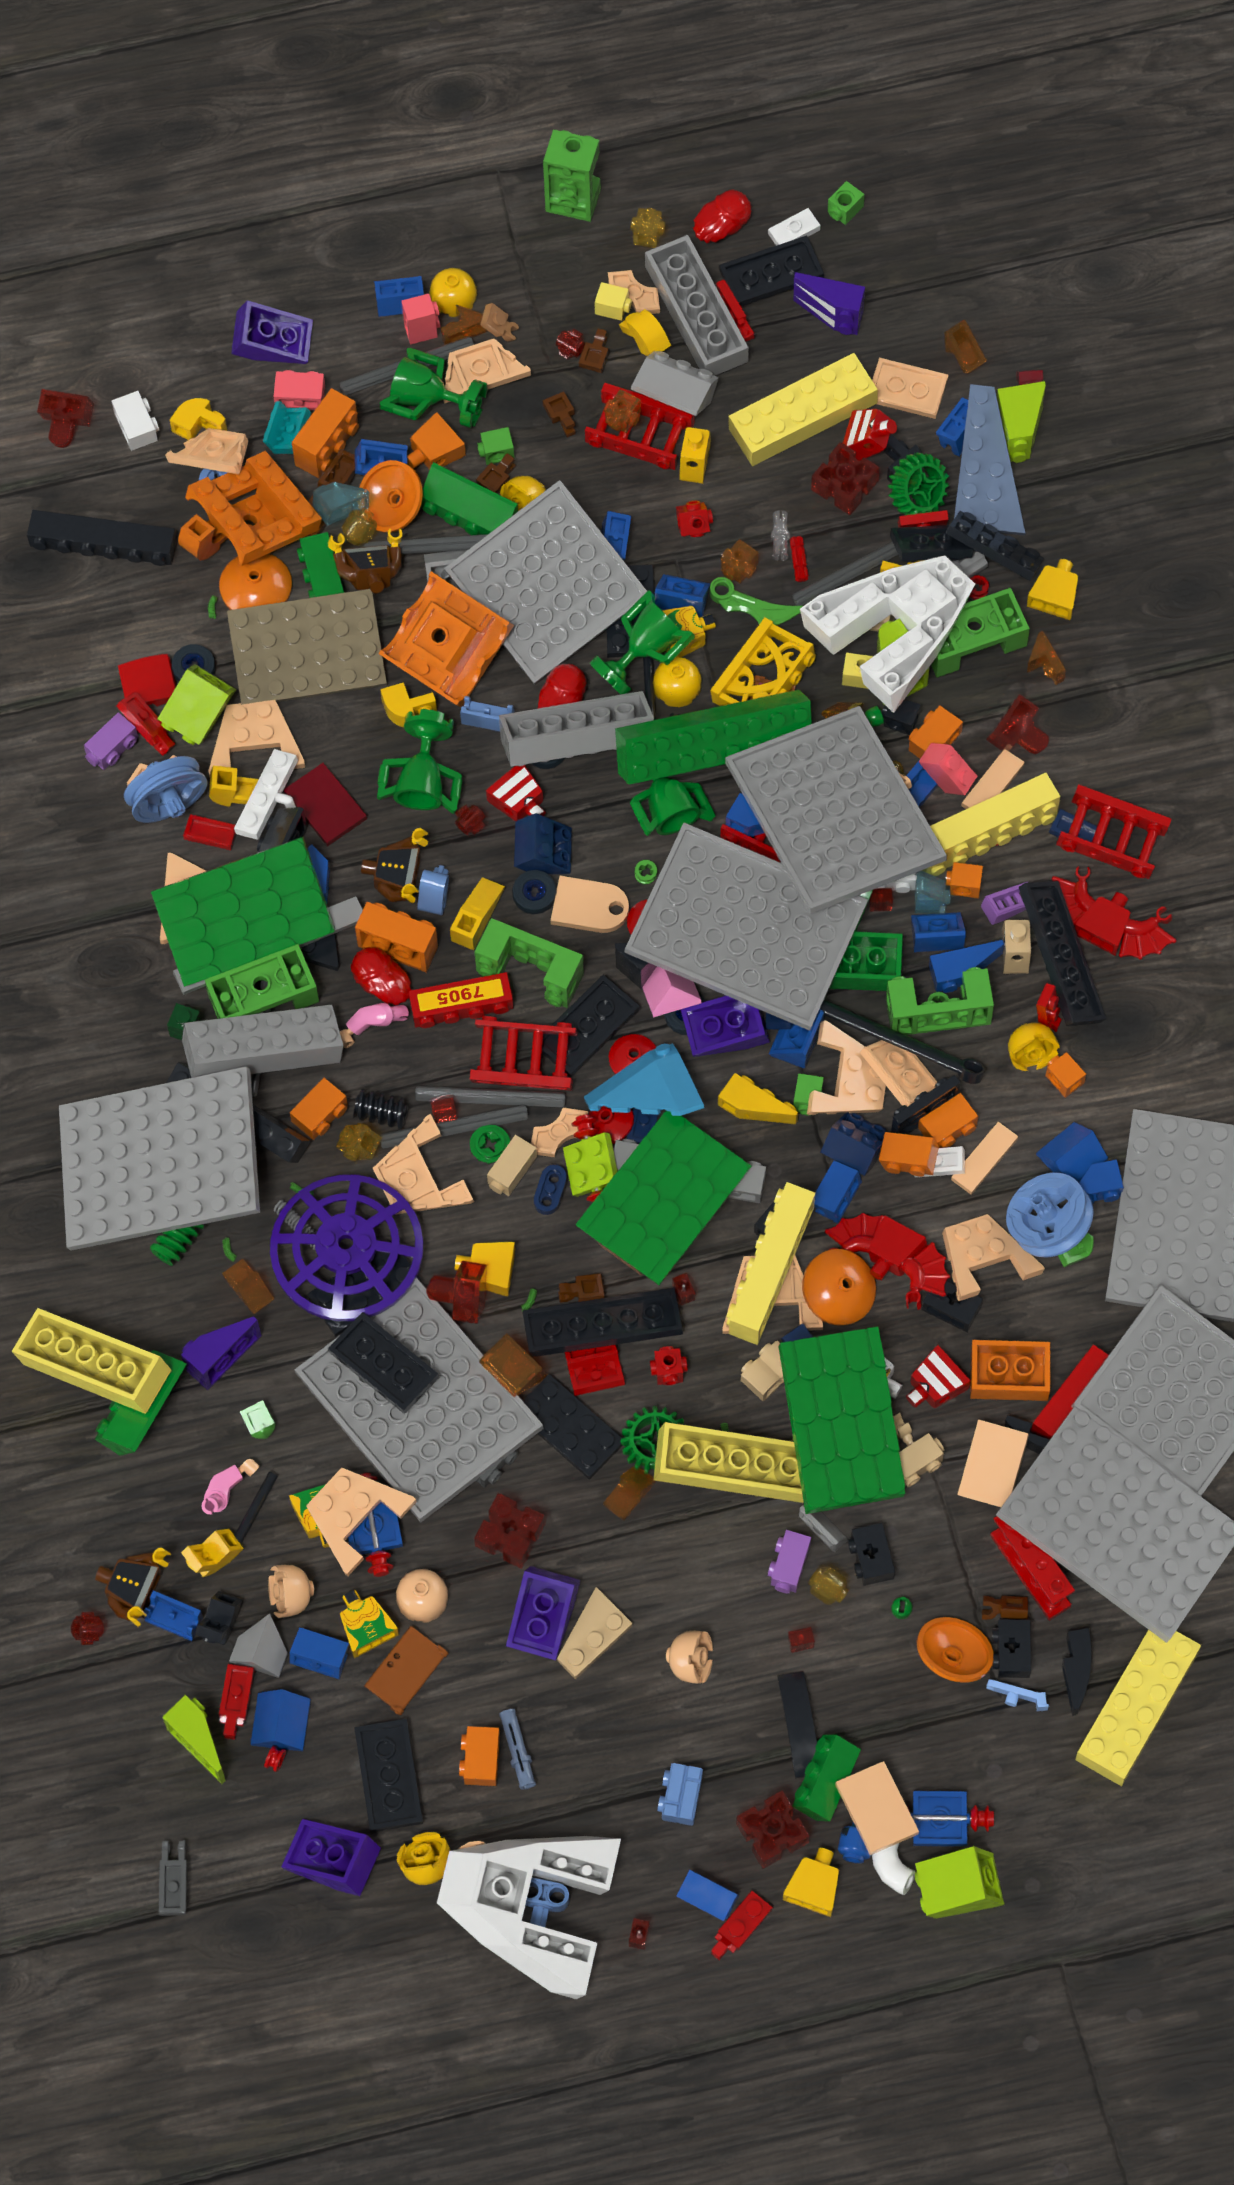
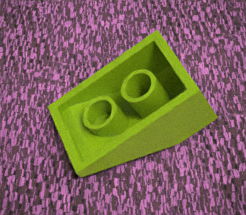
(189, 1726)

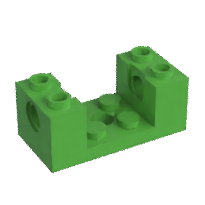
(569, 175)
(999, 621)
(562, 965)
(287, 979)
(971, 1010)

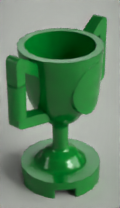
(422, 387)
(647, 637)
(420, 778)
(671, 806)

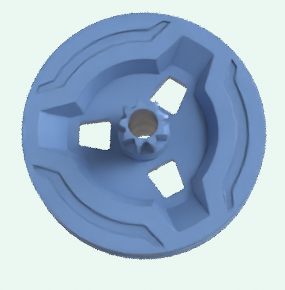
(165, 789)
(1067, 1224)

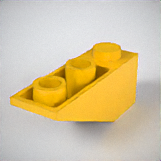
(475, 913)
(750, 1102)

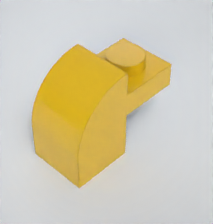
(646, 332)
(193, 416)
(398, 703)
(228, 788)
(213, 1553)

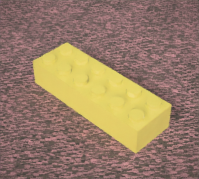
(802, 409)
(996, 821)
(771, 1264)
(91, 1360)
(727, 1462)
(1137, 1705)

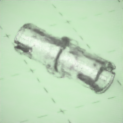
(780, 535)

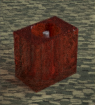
(881, 900)
(443, 1108)
(683, 1289)
(801, 1639)
(639, 1934)

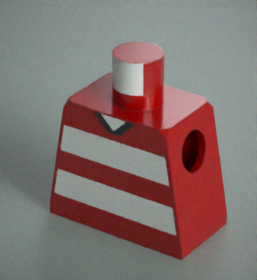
(868, 432)
(516, 794)
(937, 1380)

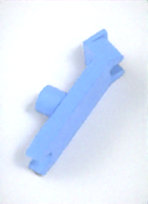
(1014, 1693)

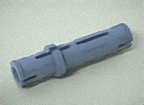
(524, 1777)

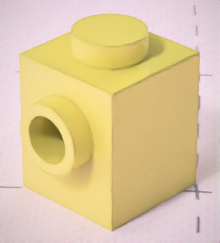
(612, 301)
(852, 672)

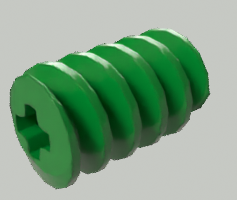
(172, 1242)

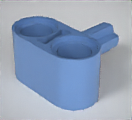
(433, 891)
(541, 1902)

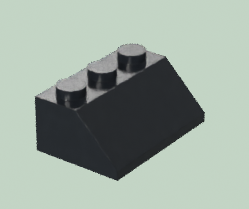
(284, 827)

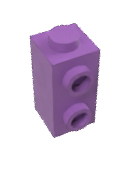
(110, 742)
(790, 1561)

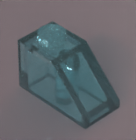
(336, 501)
(930, 894)

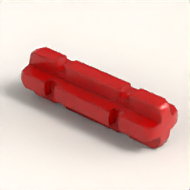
(799, 559)

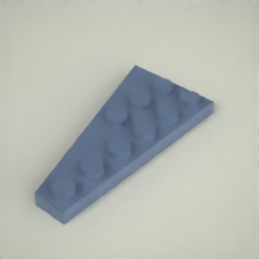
(986, 473)

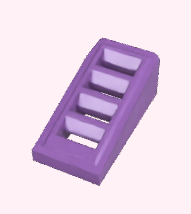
(995, 909)

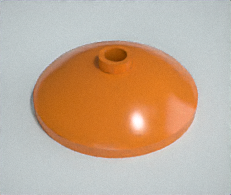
(385, 484)
(270, 587)
(827, 1295)
(955, 1649)

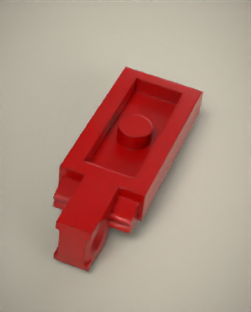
(735, 310)
(146, 722)
(1048, 1008)
(235, 1698)
(741, 1925)

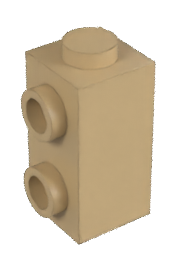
(511, 1166)
(921, 1457)

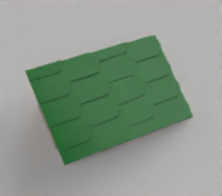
(243, 911)
(663, 1197)
(842, 1420)

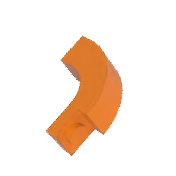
(199, 538)

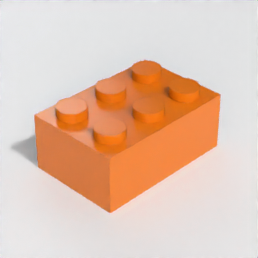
(325, 433)
(398, 935)
(1010, 1370)

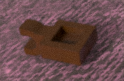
(595, 354)
(560, 409)
(496, 476)
(585, 1288)
(1008, 1606)

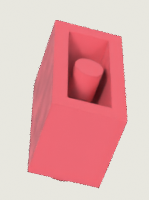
(420, 318)
(299, 389)
(947, 769)

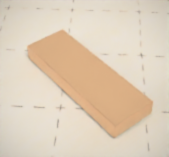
(995, 779)
(985, 1157)

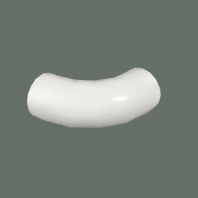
(892, 1870)

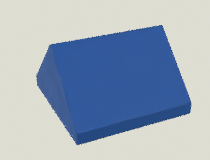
(680, 592)
(938, 932)
(796, 1043)
(1073, 1152)
(280, 1720)

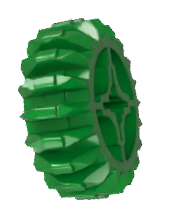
(911, 480)
(645, 1440)

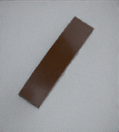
(341, 471)

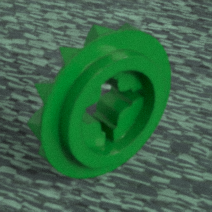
(494, 1134)

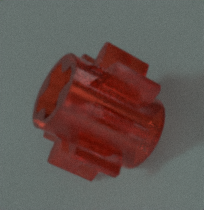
(570, 343)
(469, 819)
(87, 1628)

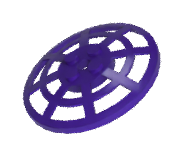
(346, 1260)

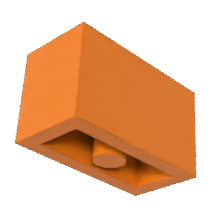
(938, 728)
(319, 1109)
(949, 1121)
(908, 1154)
(481, 1756)

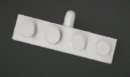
(266, 794)

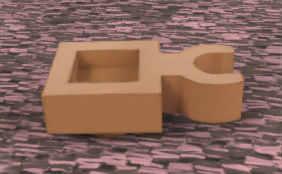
(496, 322)

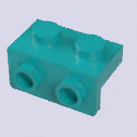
(284, 427)

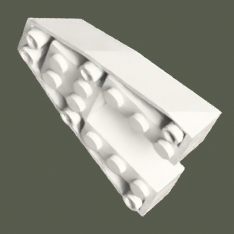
(925, 599)
(488, 1892)

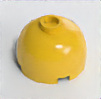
(453, 288)
(522, 490)
(677, 682)
(1032, 1045)
(424, 1858)

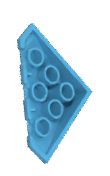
(649, 1084)

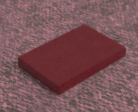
(325, 804)

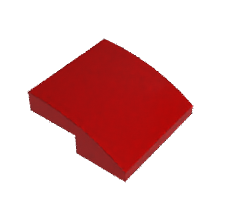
(149, 678)
(594, 1369)

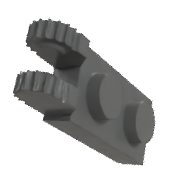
(173, 1881)

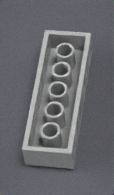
(696, 306)
(570, 728)
(263, 1041)

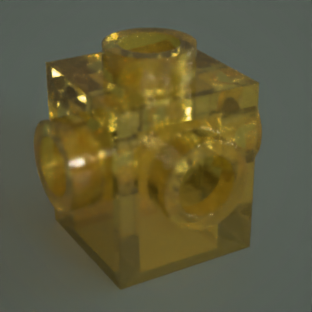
(647, 227)
(358, 1142)

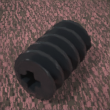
(380, 1108)

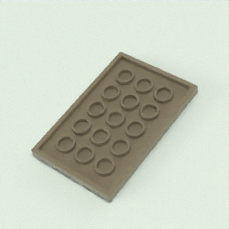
(307, 647)

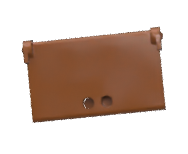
(402, 1677)

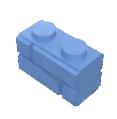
(681, 1794)

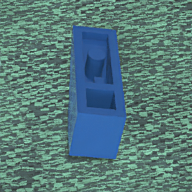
(948, 966)

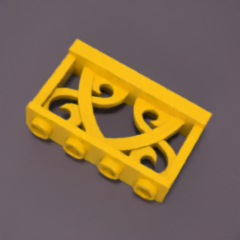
(760, 642)

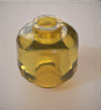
(359, 526)
(828, 1585)

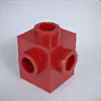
(694, 519)
(672, 1373)

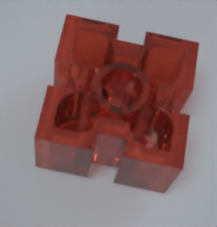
(845, 478)
(516, 1544)
(777, 1814)

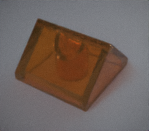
(512, 1366)

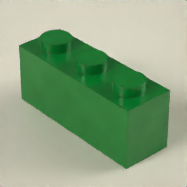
(319, 565)
(831, 1762)

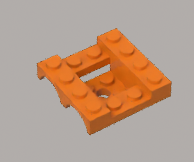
(276, 509)
(464, 654)

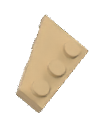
(593, 1634)

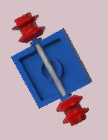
(375, 1534)
(944, 1818)

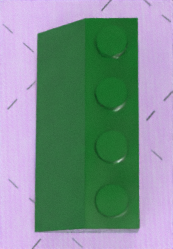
(464, 502)
(127, 1427)

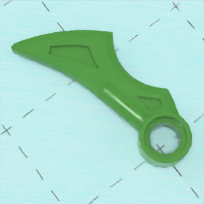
(755, 607)

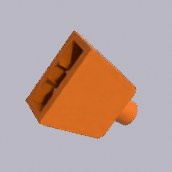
(436, 444)

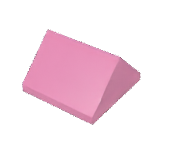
(669, 992)

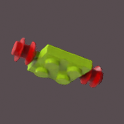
(589, 1161)

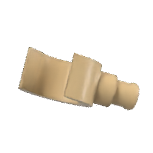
(903, 1430)

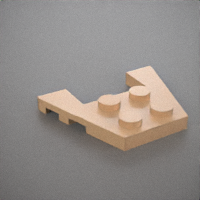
(252, 728)
(857, 1083)
(409, 1175)
(979, 1245)
(790, 1294)
(344, 1506)

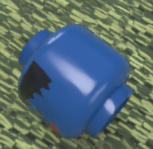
(852, 1845)

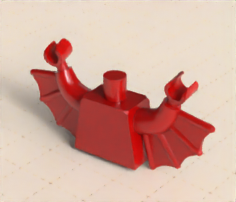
(1108, 922)
(894, 1250)

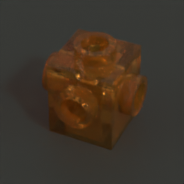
(622, 411)
(739, 561)

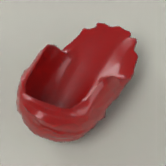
(722, 216)
(563, 686)
(380, 975)

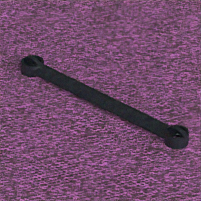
(907, 1043)

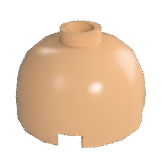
(289, 1590)
(422, 1595)
(689, 1656)

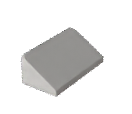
(823, 1529)

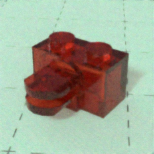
(64, 412)
(1018, 728)
(463, 1291)

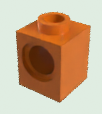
(964, 880)
(1065, 1074)

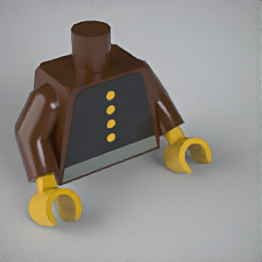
(368, 566)
(397, 868)
(132, 1583)

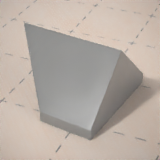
(261, 1648)

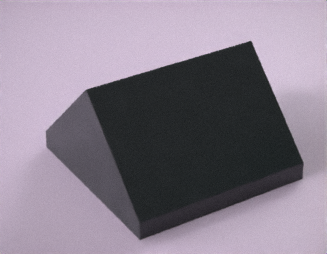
(632, 967)

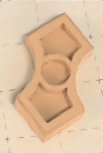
(641, 296)
(551, 1137)

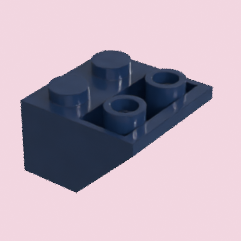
(542, 845)
(854, 1142)

